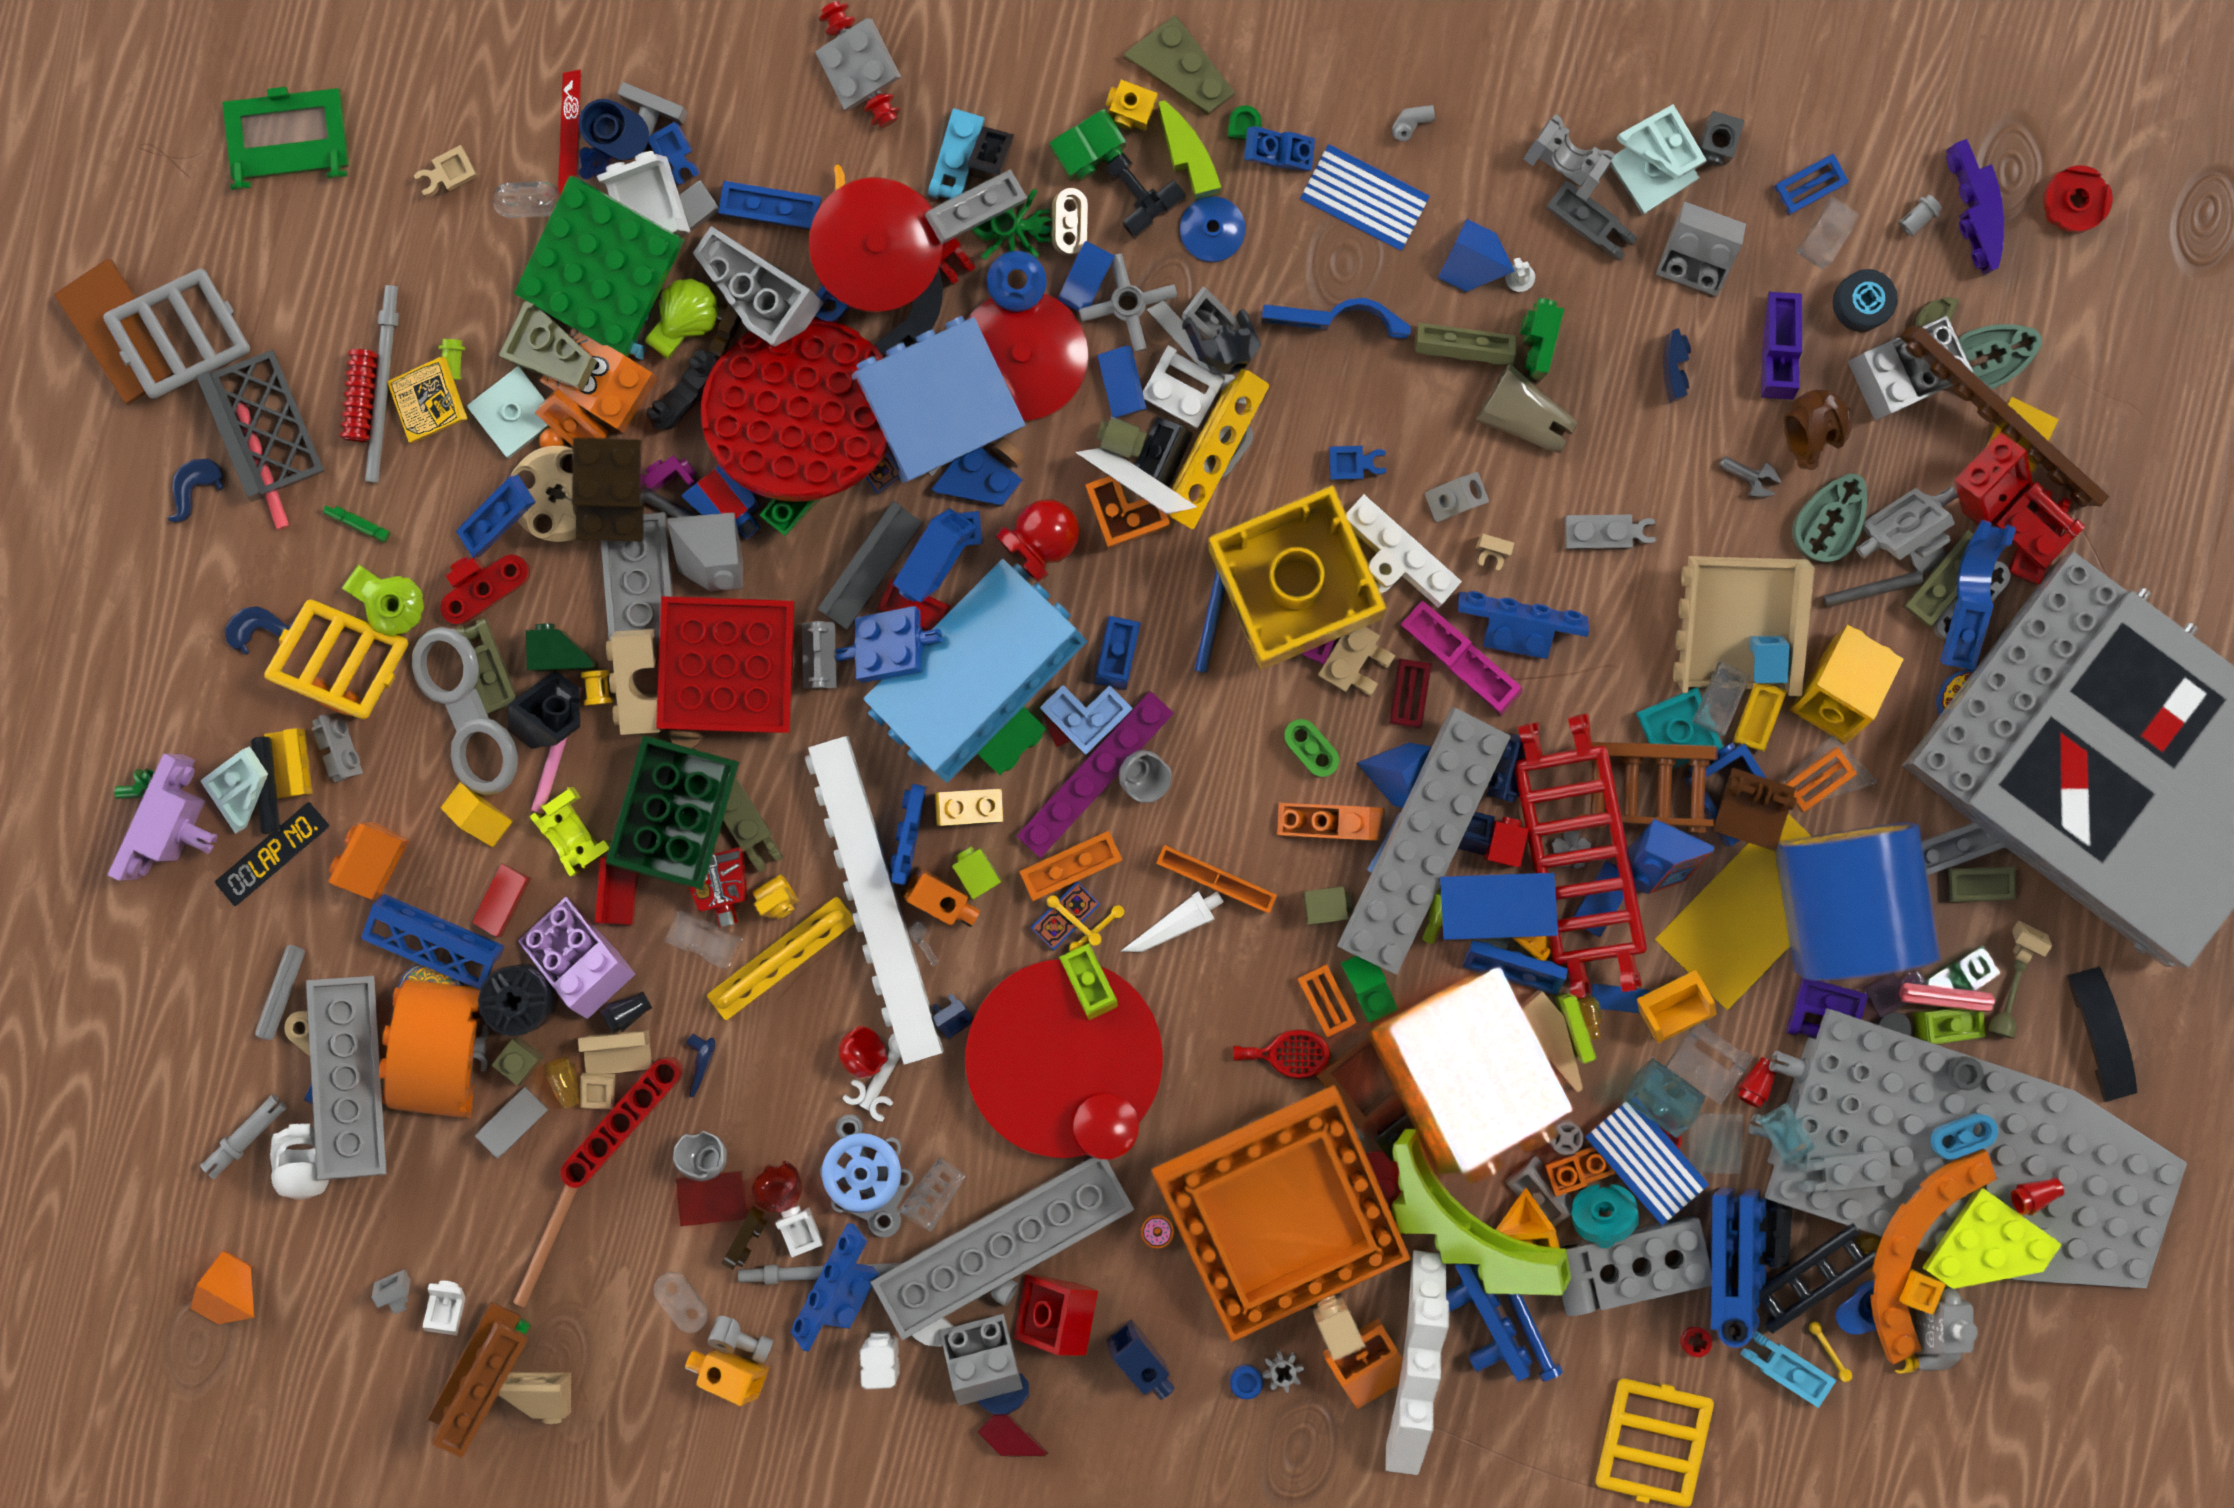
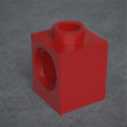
(1507, 842)

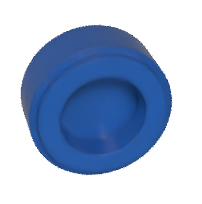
(1246, 1381)

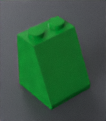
(1011, 741)

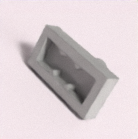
(652, 106)

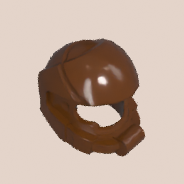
(1821, 418)

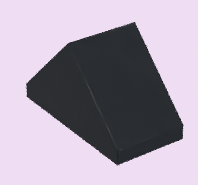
(990, 153)

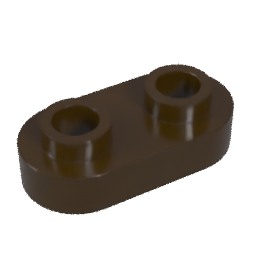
(738, 1251)

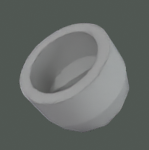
(1004, 1293)

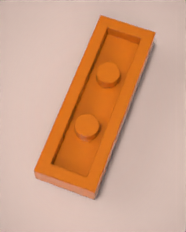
(1070, 865)

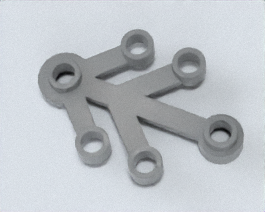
(890, 1208)

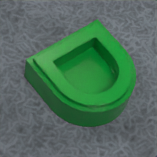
(1240, 120)

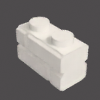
(879, 1360)

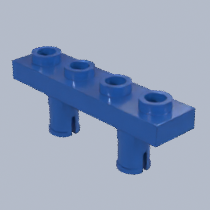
(1501, 1328)

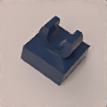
(952, 1018)

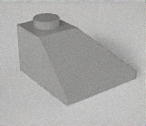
(708, 550)

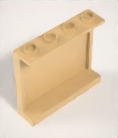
(1736, 600)

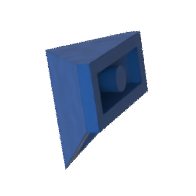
(1475, 259)
(1396, 770)

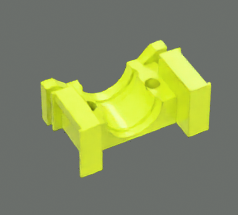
(569, 833)

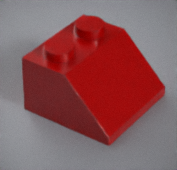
(1055, 1315)

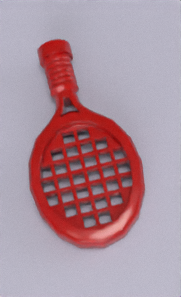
(1254, 1053)

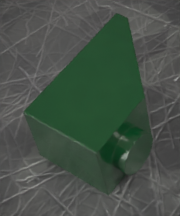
(555, 650)

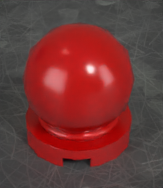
(1042, 536)

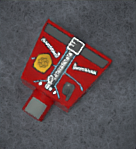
(723, 886)

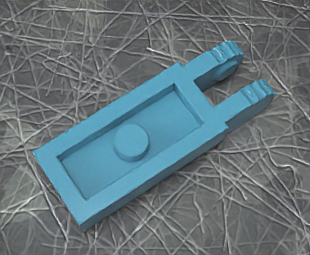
(1792, 1371)

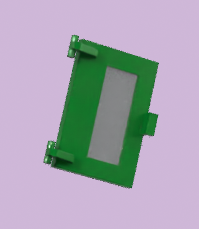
(285, 134)

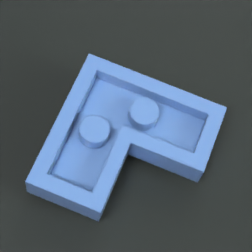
(1083, 724)

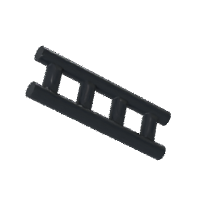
(1834, 1280)

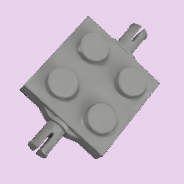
(1908, 523)

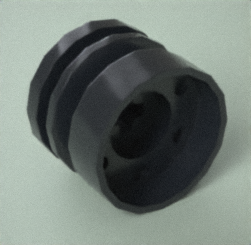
(537, 997)

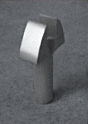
(1751, 476)

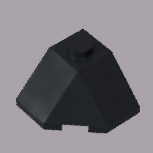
(545, 712)

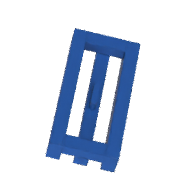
(1786, 198)

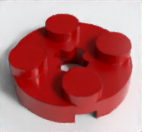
(2092, 188)

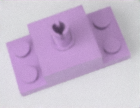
(163, 821)

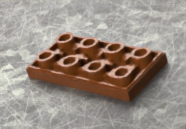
(86, 303)

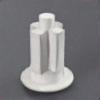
(1522, 278)

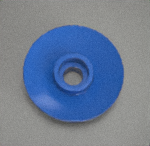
(1206, 244)

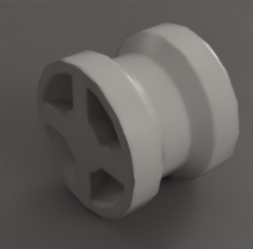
(1569, 1141)

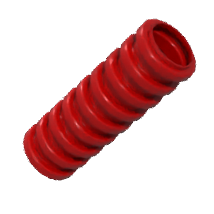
(358, 395)

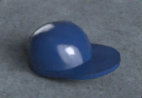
(613, 129)

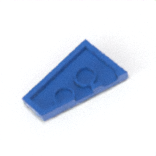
(907, 834)

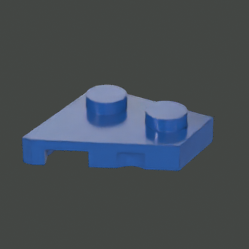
(978, 478)

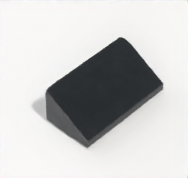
(1164, 450)

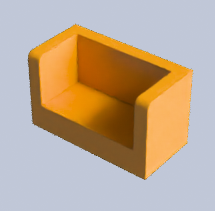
(1676, 1006)

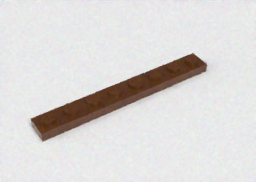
(1996, 410)

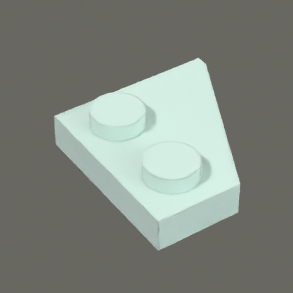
(1664, 143)
(237, 787)

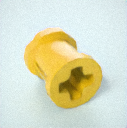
(596, 687)

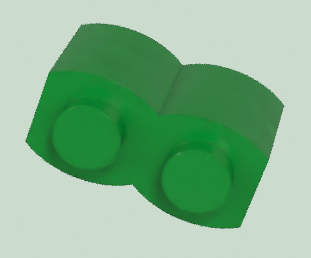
(1088, 145)

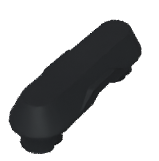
(676, 403)

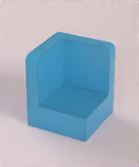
(1770, 659)

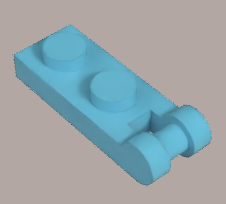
(955, 154)

